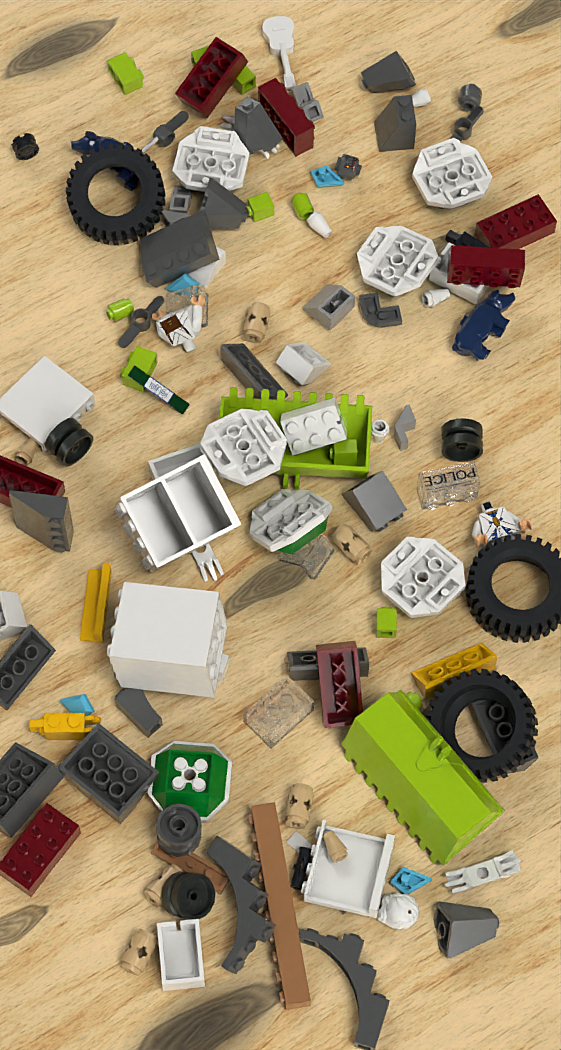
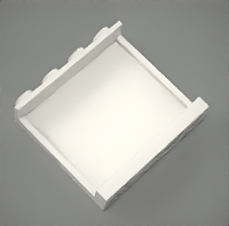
(44, 400)
(353, 882)

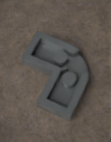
(376, 315)

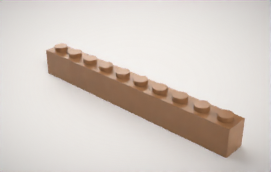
(280, 906)

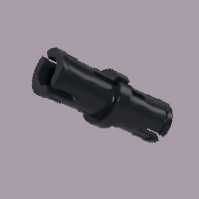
(304, 855)

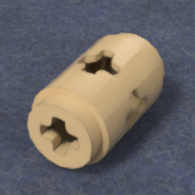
(255, 330)
(344, 538)
(297, 815)
(154, 890)
(131, 961)

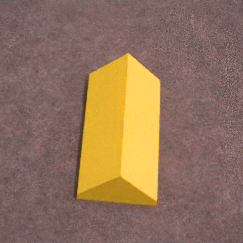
(434, 675)

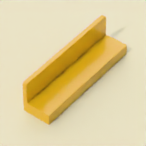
(96, 604)

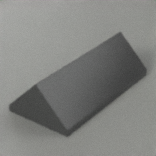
(249, 370)
(22, 664)
(304, 664)
(498, 729)

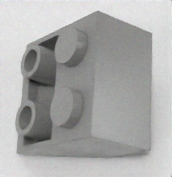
(330, 305)

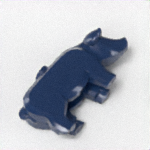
(92, 141)
(482, 322)

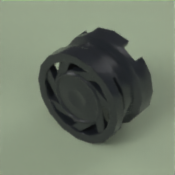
(25, 146)

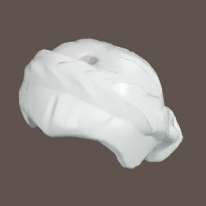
(395, 911)

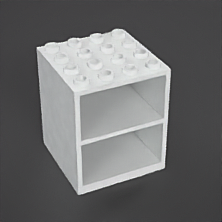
(176, 514)
(168, 639)

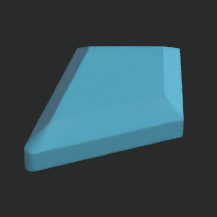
(326, 177)
(182, 282)
(78, 704)
(408, 881)

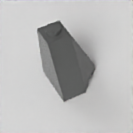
(388, 74)
(255, 126)
(222, 207)
(463, 927)

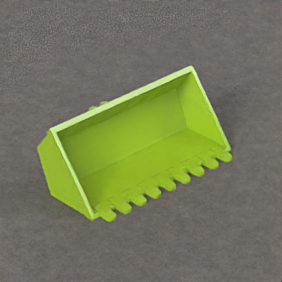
(316, 461)
(420, 776)

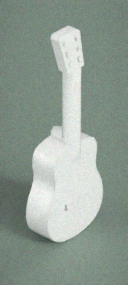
(279, 34)

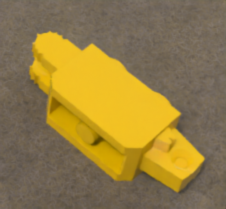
(63, 725)

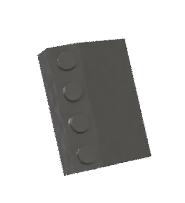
(178, 249)
(44, 518)
(108, 773)
(24, 785)

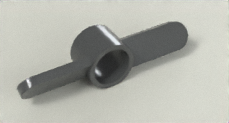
(467, 123)
(165, 133)
(136, 327)

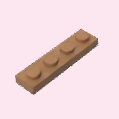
(195, 864)

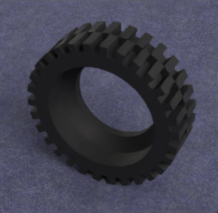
(126, 225)
(504, 618)
(486, 687)

